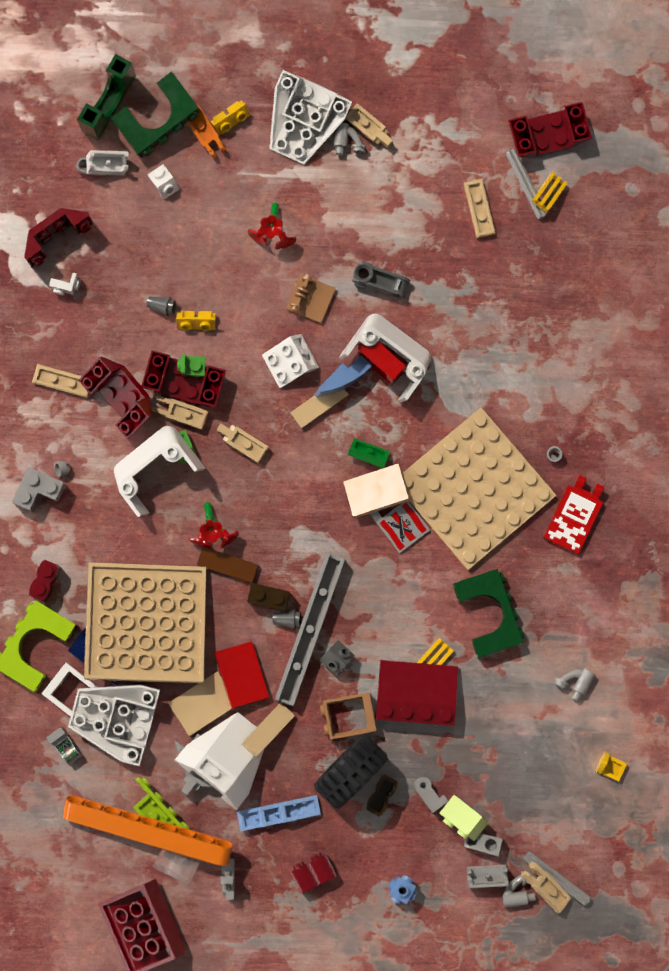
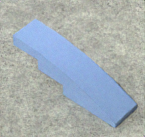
(278, 813)

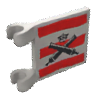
(401, 525)

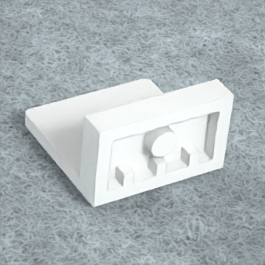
(290, 360)

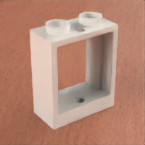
(58, 680)

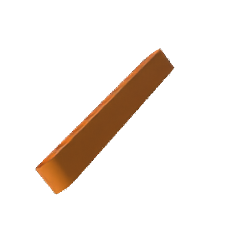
(147, 830)

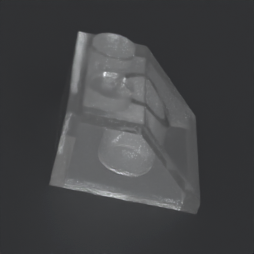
(177, 865)

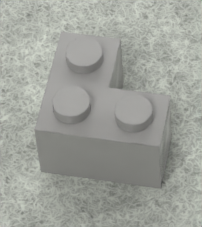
(36, 484)

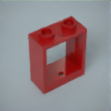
(382, 361)

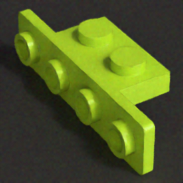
(152, 806)

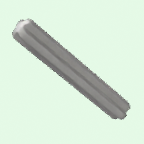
(525, 181)
(569, 887)

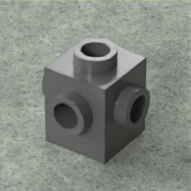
(338, 658)

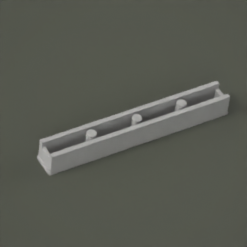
(309, 630)

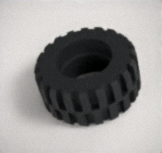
(350, 771)

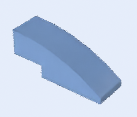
(344, 377)

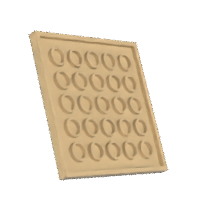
(475, 488)
(145, 623)

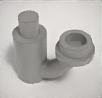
(341, 139)
(582, 685)
(518, 898)

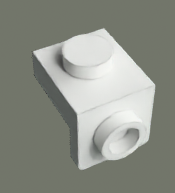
(163, 181)
(61, 287)

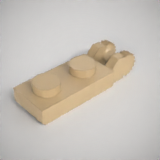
(182, 412)
(547, 888)

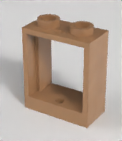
(328, 728)

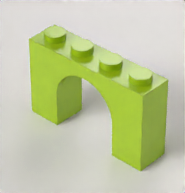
(11, 659)

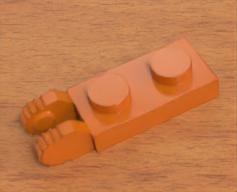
(206, 133)

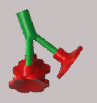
(272, 226)
(212, 531)

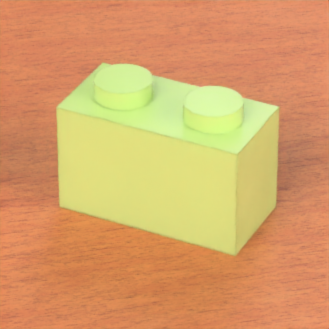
(464, 818)

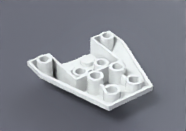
(304, 116)
(116, 719)
(223, 760)

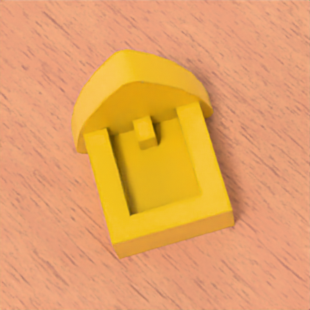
(611, 766)

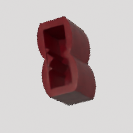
(46, 576)
(313, 873)

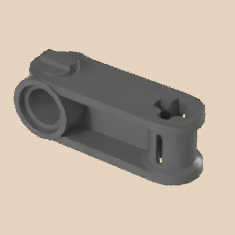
(380, 280)

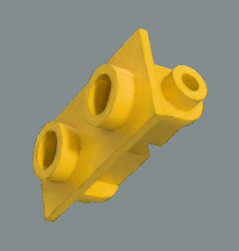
(237, 113)
(187, 321)

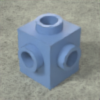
(399, 882)

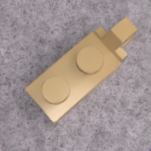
(368, 126)
(243, 442)

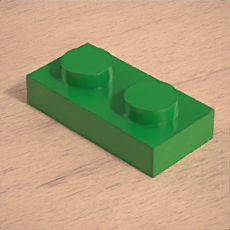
(368, 453)

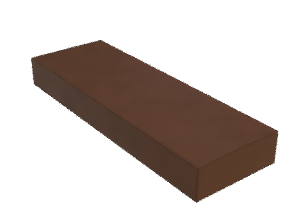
(227, 564)

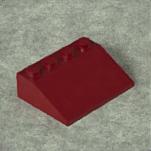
(417, 692)
(142, 927)

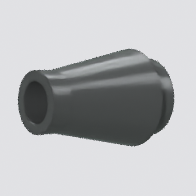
(164, 305)
(288, 619)

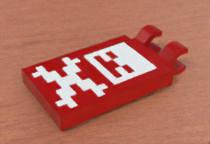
(574, 516)

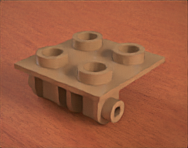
(310, 298)

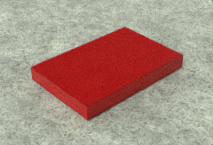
(241, 674)

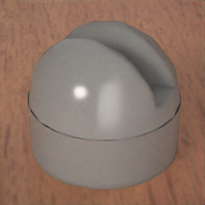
(81, 162)
(552, 457)
(61, 468)

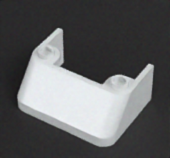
(378, 328)
(165, 442)

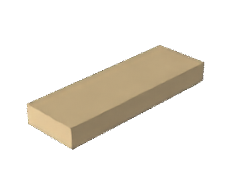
(479, 208)
(59, 380)
(316, 407)
(268, 730)

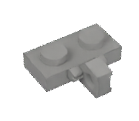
(228, 880)

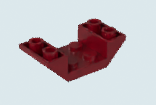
(550, 131)
(54, 223)
(165, 379)
(120, 391)

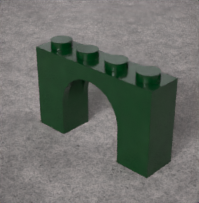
(182, 110)
(95, 118)
(491, 585)

